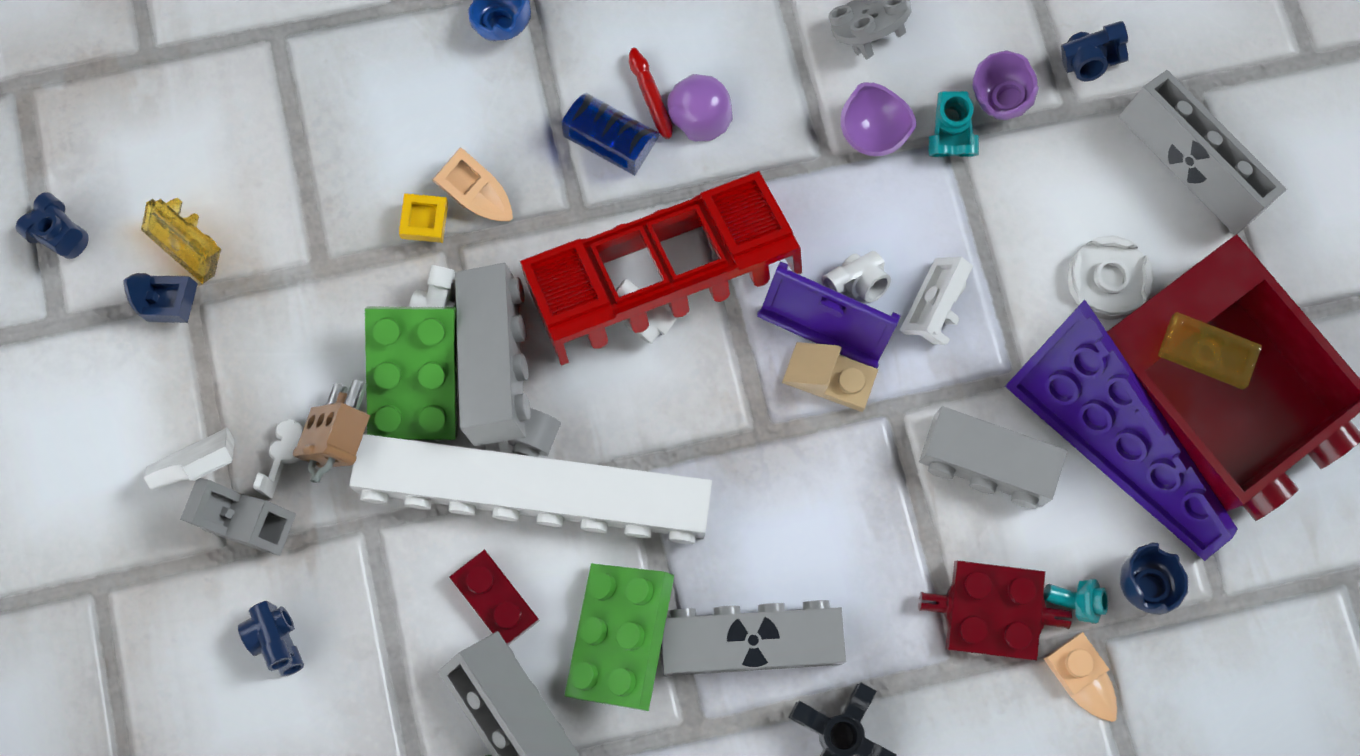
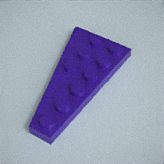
(1101, 408)

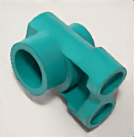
(954, 137)

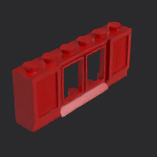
(580, 299)

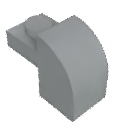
(238, 516)

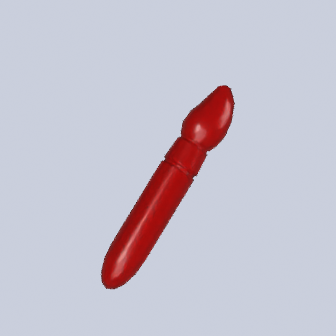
(650, 92)

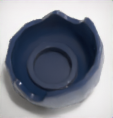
(1154, 580)

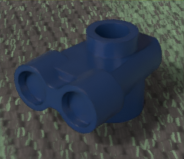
(1092, 53)
(52, 227)
(269, 634)

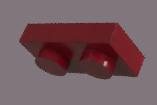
(494, 597)

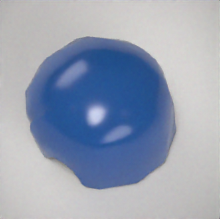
(499, 18)

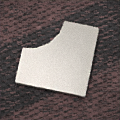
(192, 461)

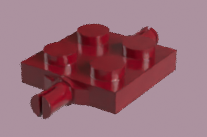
(995, 610)

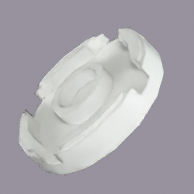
(1110, 277)

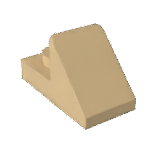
(829, 375)

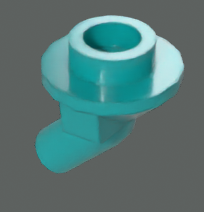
(1088, 601)

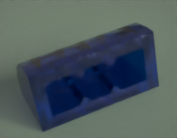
(608, 133)

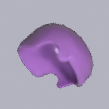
(1005, 85)
(700, 107)

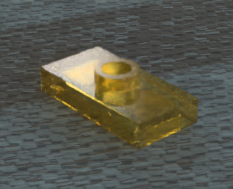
(1209, 350)

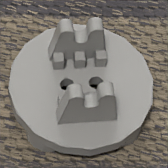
(868, 21)

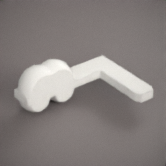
(282, 453)

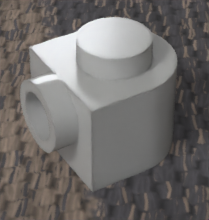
(539, 437)

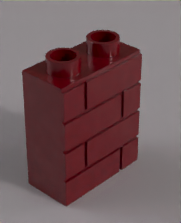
(1295, 399)

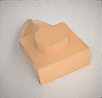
(474, 187)
(1084, 677)

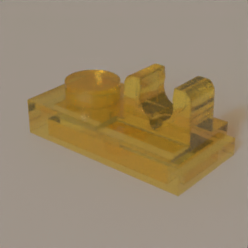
(181, 238)

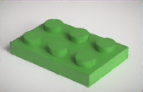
(411, 372)
(619, 636)

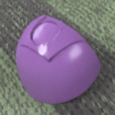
(876, 120)

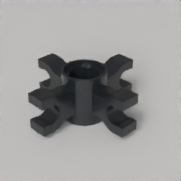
(851, 716)

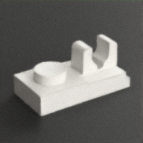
(935, 298)

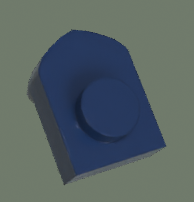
(160, 297)

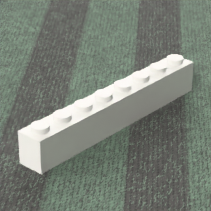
(531, 487)

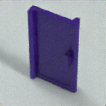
(827, 316)

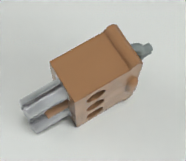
(333, 430)

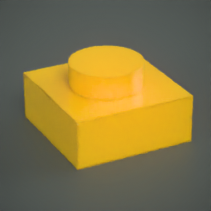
(423, 218)

